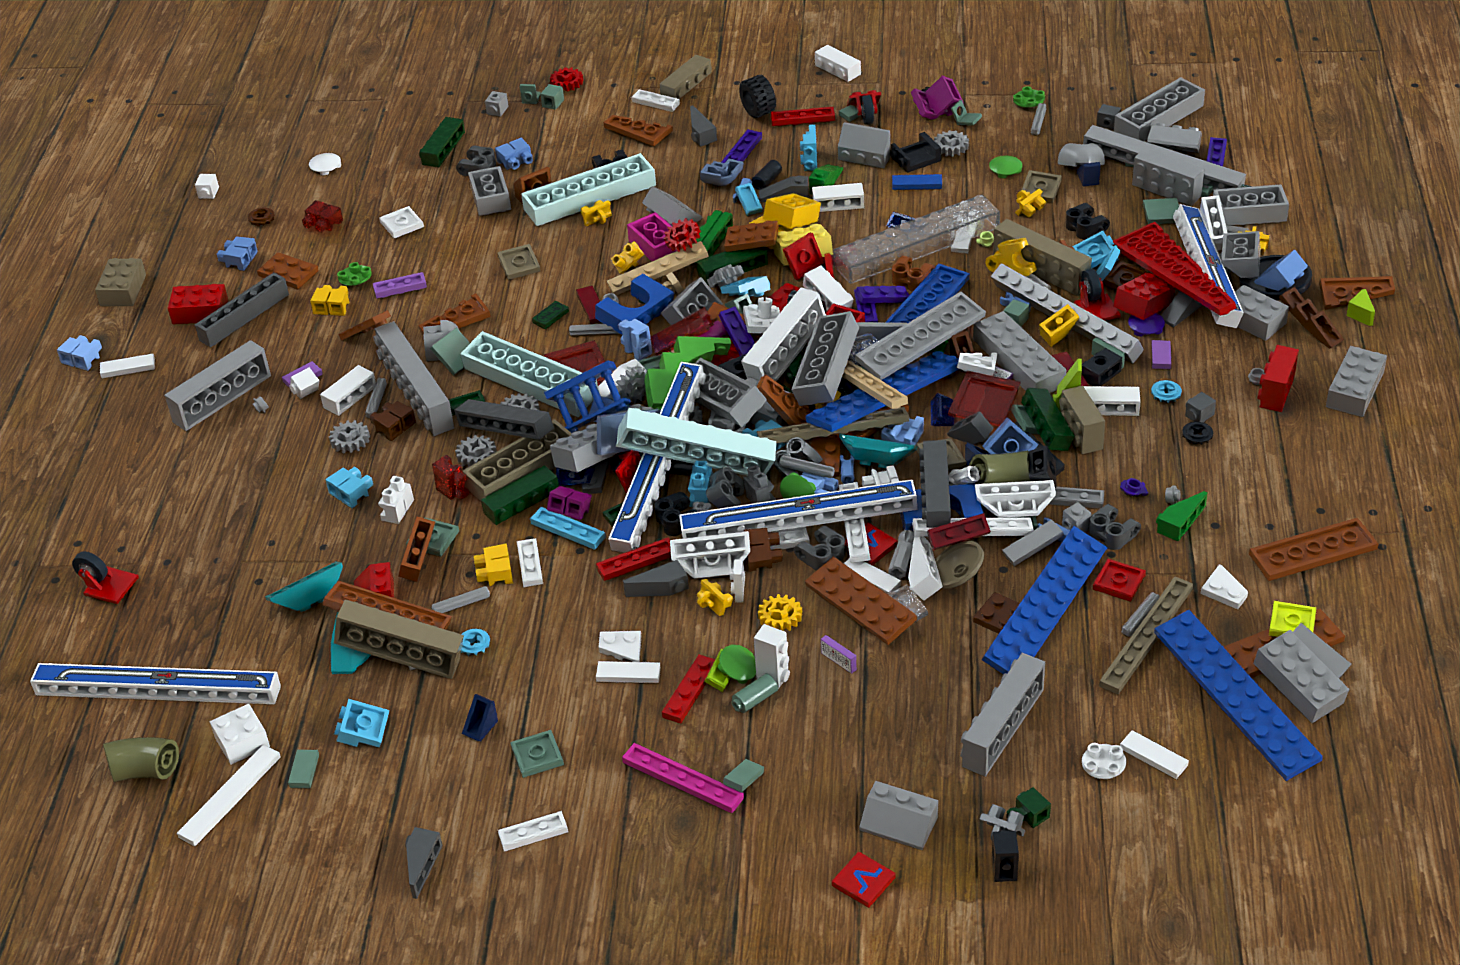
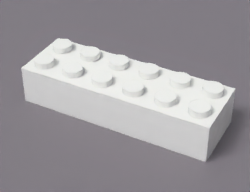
(784, 336)

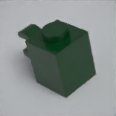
(1032, 806)

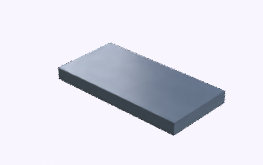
(608, 430)

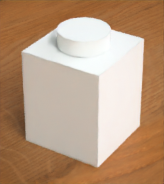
(207, 186)
(304, 383)

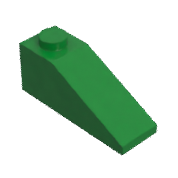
(824, 176)
(1180, 516)

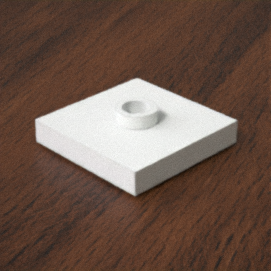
(401, 222)

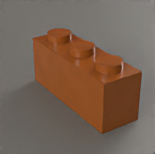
(416, 549)

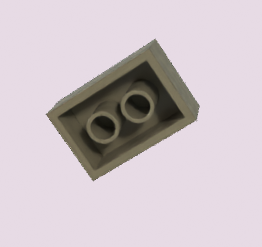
(120, 282)
(1083, 419)

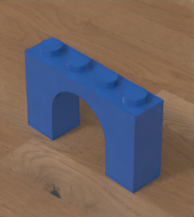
(649, 291)
(962, 500)

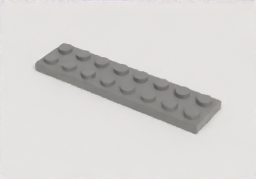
(920, 336)

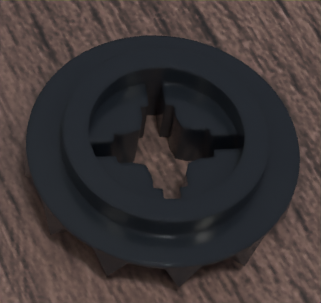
(1197, 427)

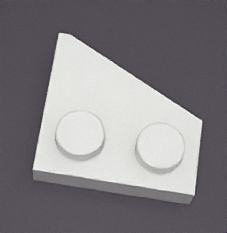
(977, 363)
(738, 575)
(1224, 588)
(621, 644)

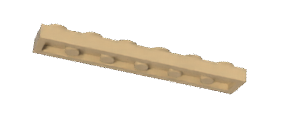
(659, 267)
(874, 386)

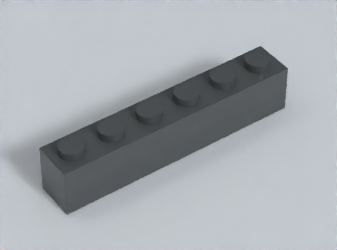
(241, 309)
(504, 419)
(935, 483)

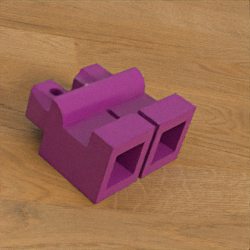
(569, 501)

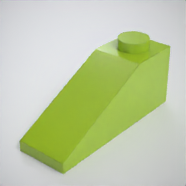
(1070, 380)

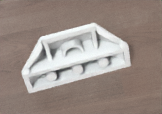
(1016, 498)
(710, 554)

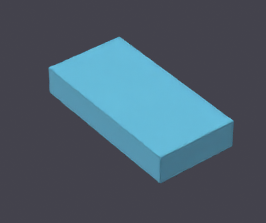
(749, 199)

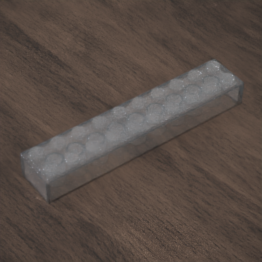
(916, 238)

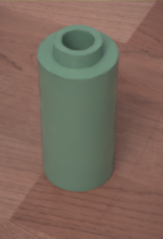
(754, 693)

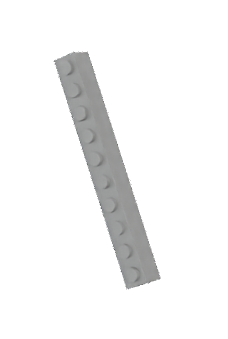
(1127, 148)
(1050, 303)

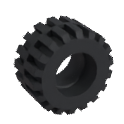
(757, 96)

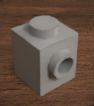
(496, 103)
(1076, 516)

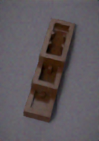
(1315, 322)

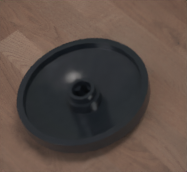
(1300, 284)

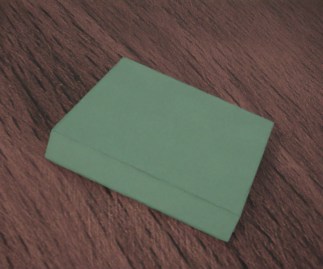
(1160, 210)
(449, 350)
(441, 537)
(537, 753)

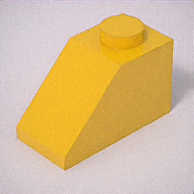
(1058, 325)

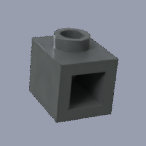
(1106, 116)
(1200, 407)

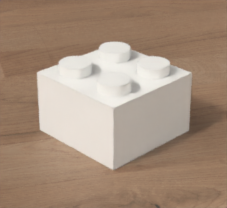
(239, 733)

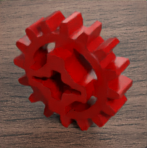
(567, 78)
(682, 235)

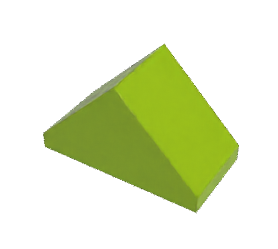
(1361, 308)

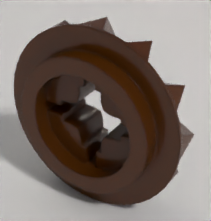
(261, 216)

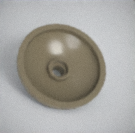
(959, 563)

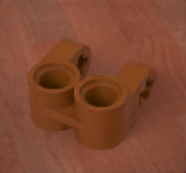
(905, 275)

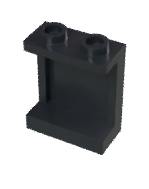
(917, 154)

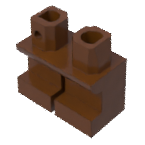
(393, 419)
(760, 550)

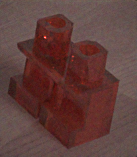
(322, 216)
(449, 478)

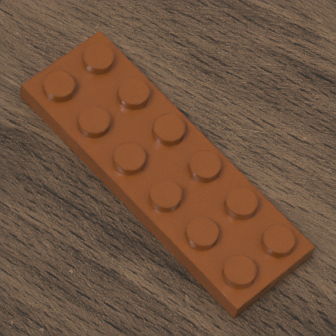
(1313, 549)
(343, 591)
(861, 600)
(1245, 650)

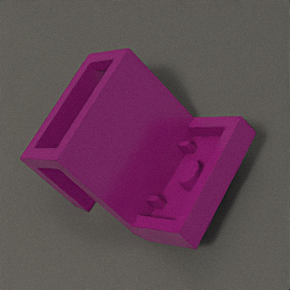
(937, 99)

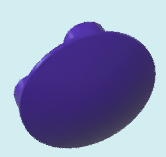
(1150, 325)

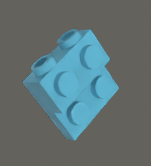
(809, 148)
(1096, 247)
(751, 285)
(361, 724)

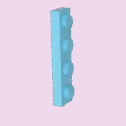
(568, 528)

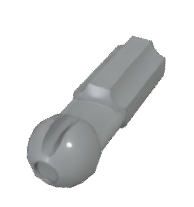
(902, 555)

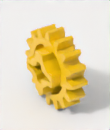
(780, 612)

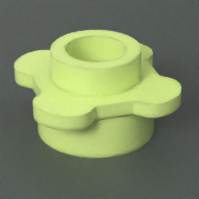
(986, 239)

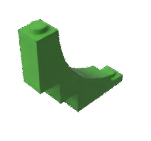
(686, 350)

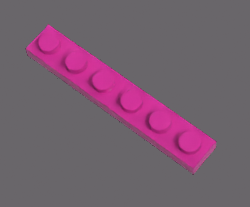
(683, 778)

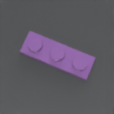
(399, 285)

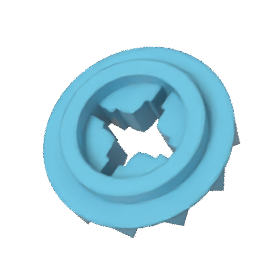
(1173, 389)
(471, 636)

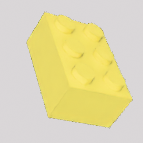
(785, 239)

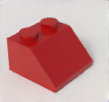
(377, 579)

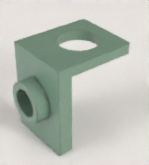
(529, 94)
(964, 118)

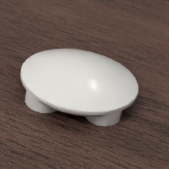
(324, 163)
(1103, 760)

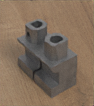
(758, 486)

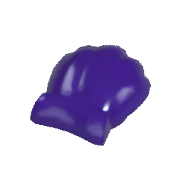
(1133, 487)

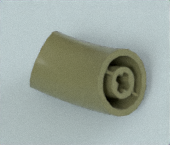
(1002, 467)
(141, 758)

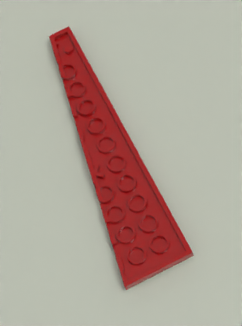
(1165, 259)

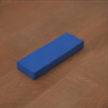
(908, 182)

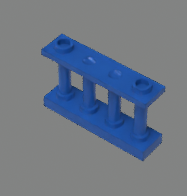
(573, 386)

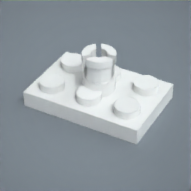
(760, 316)

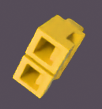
(329, 300)
(496, 563)

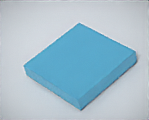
(1107, 265)

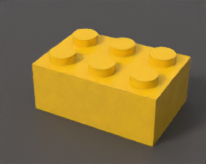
(792, 210)

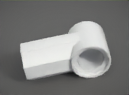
(964, 476)

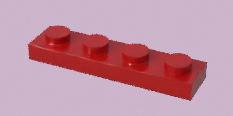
(801, 116)
(634, 559)
(688, 690)

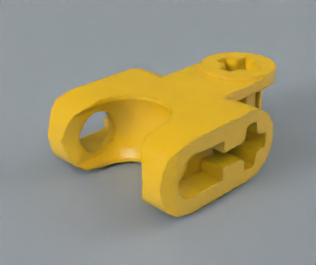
(1011, 256)

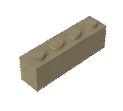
(686, 77)

